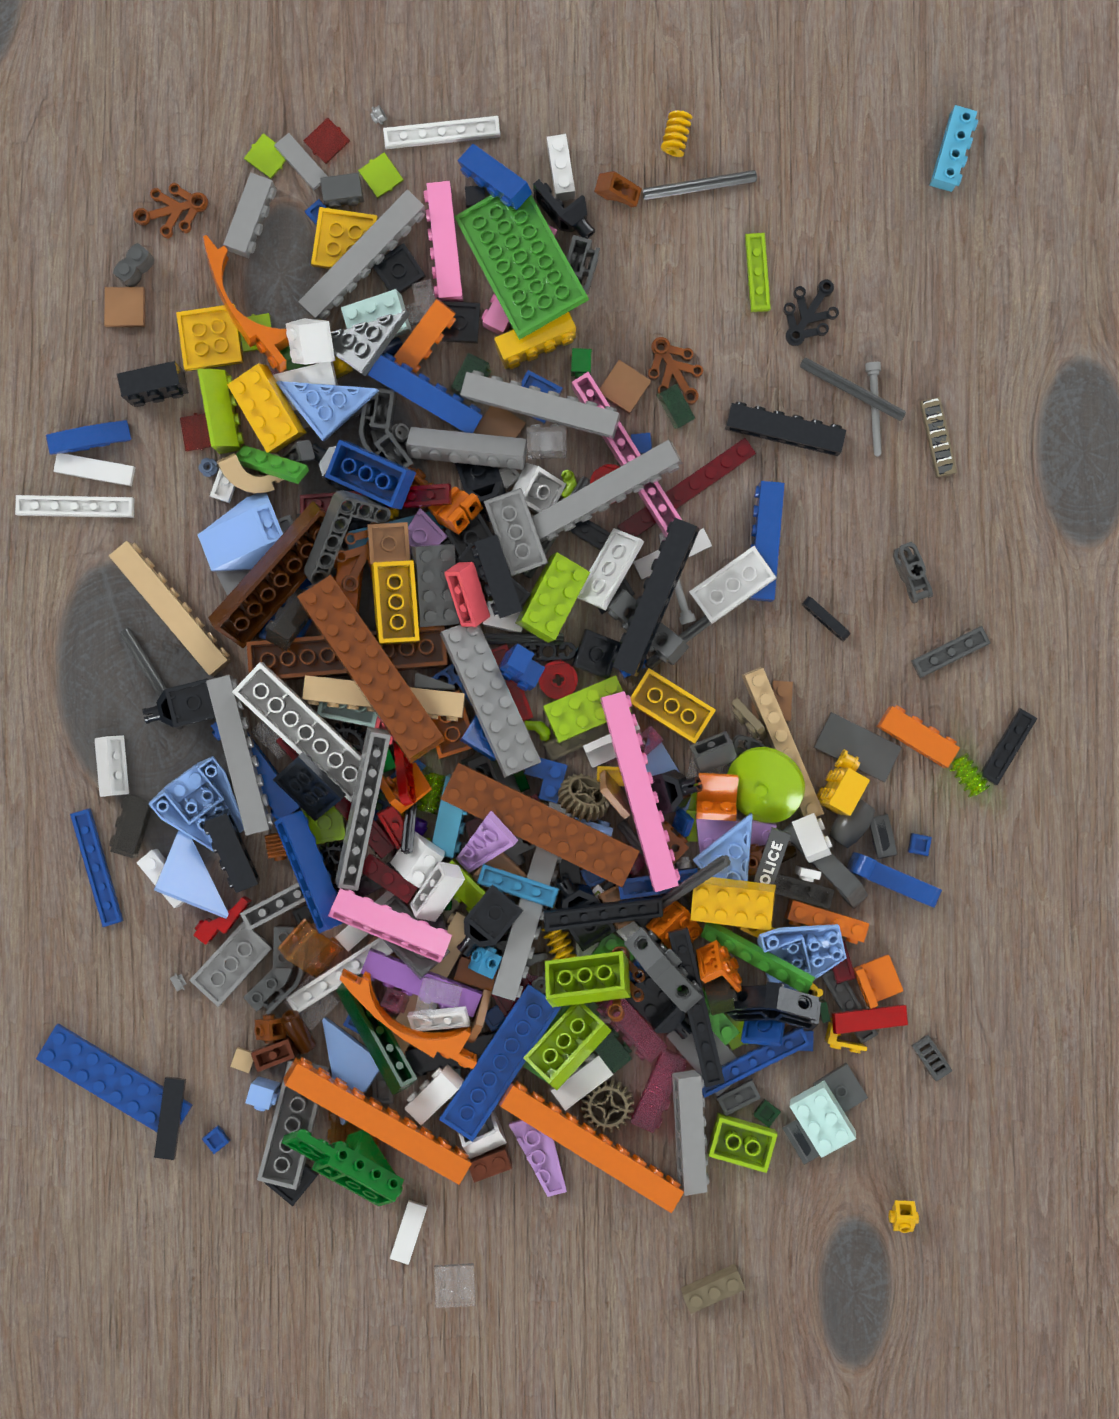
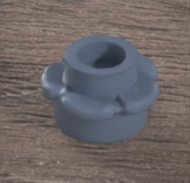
(213, 467)

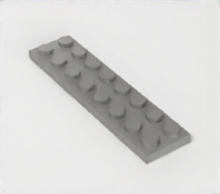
(490, 699)

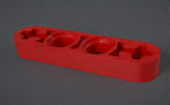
(405, 777)

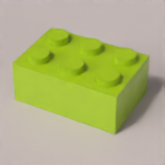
(742, 1142)

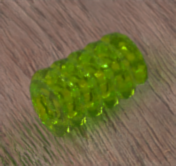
(969, 775)
(431, 798)

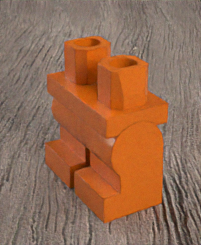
(459, 510)

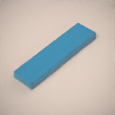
(518, 886)

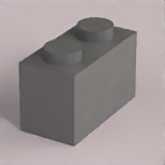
(342, 190)
(713, 752)

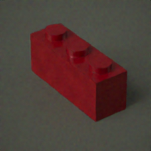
(389, 878)

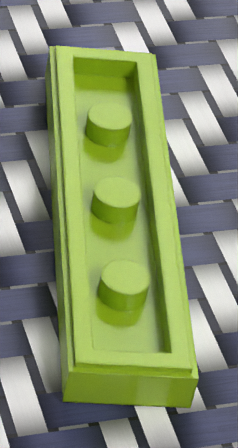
(757, 272)

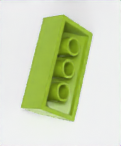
(220, 410)
(469, 891)
(567, 1044)

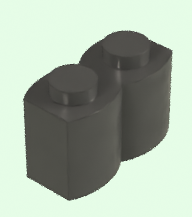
(132, 267)

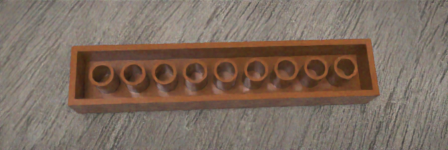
(315, 658)
(371, 669)
(541, 824)

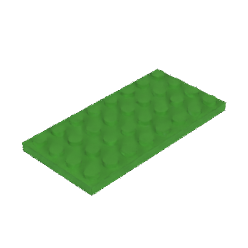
(521, 262)

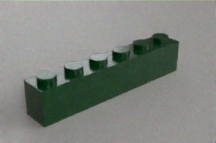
(380, 1044)

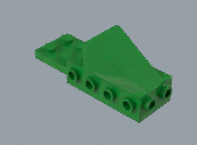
(352, 1164)

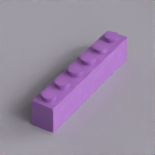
(396, 973)

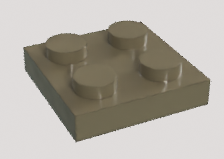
(744, 716)

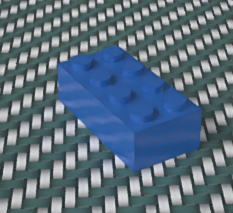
(370, 474)

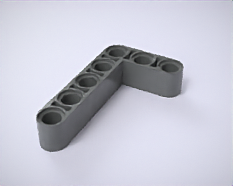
(338, 529)
(846, 883)

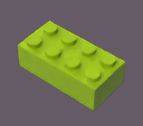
(552, 597)
(580, 710)
(587, 979)

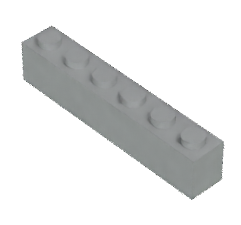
(466, 448)
(690, 1132)

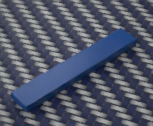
(96, 867)
(759, 1059)

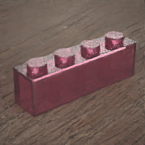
(635, 1030)
(657, 1091)

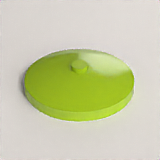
(767, 784)

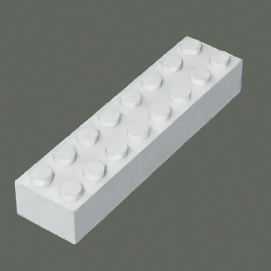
(300, 726)

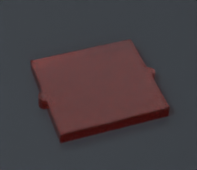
(326, 140)
(195, 432)

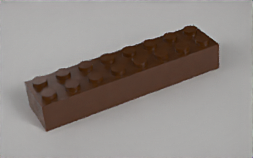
(270, 580)

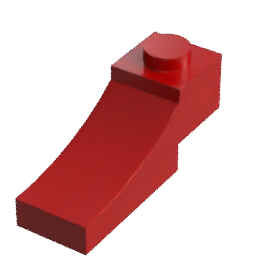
(207, 929)

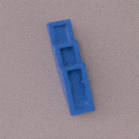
(88, 437)
(642, 886)

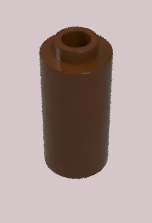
(298, 1031)

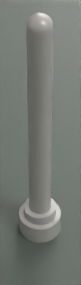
(872, 370)
(686, 614)

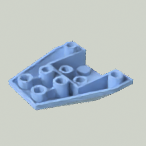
(241, 535)
(193, 797)
(806, 947)

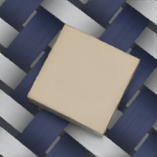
(242, 1060)

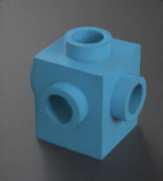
(485, 961)

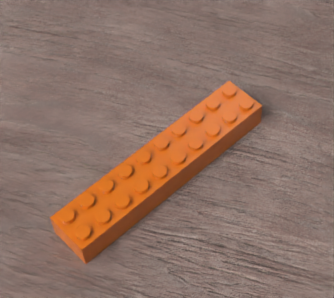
(376, 1120)
(592, 1147)

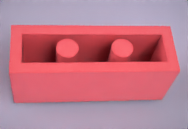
(467, 594)

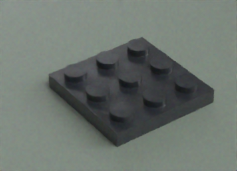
(309, 786)

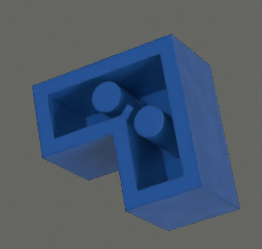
(520, 668)
(552, 775)

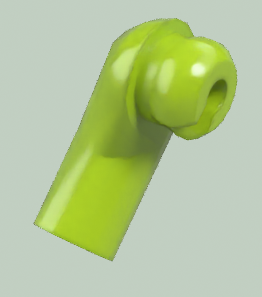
(570, 480)
(540, 728)

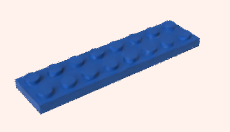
(499, 1063)
(105, 1076)

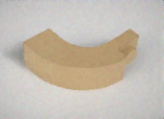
(240, 478)

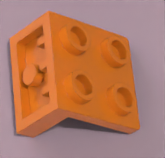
(390, 788)
(717, 797)
(674, 917)
(716, 962)
(877, 980)

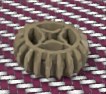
(582, 797)
(604, 1122)

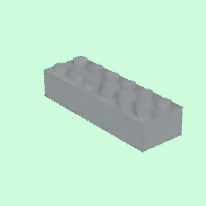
(293, 1112)

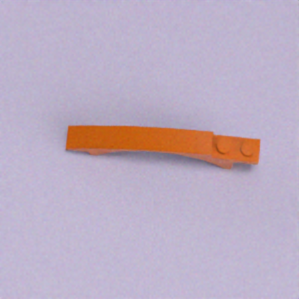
(266, 339)
(448, 1043)

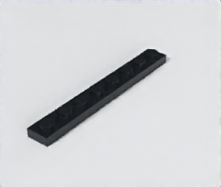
(698, 1014)

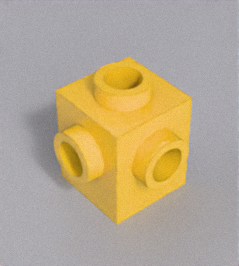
(903, 1216)

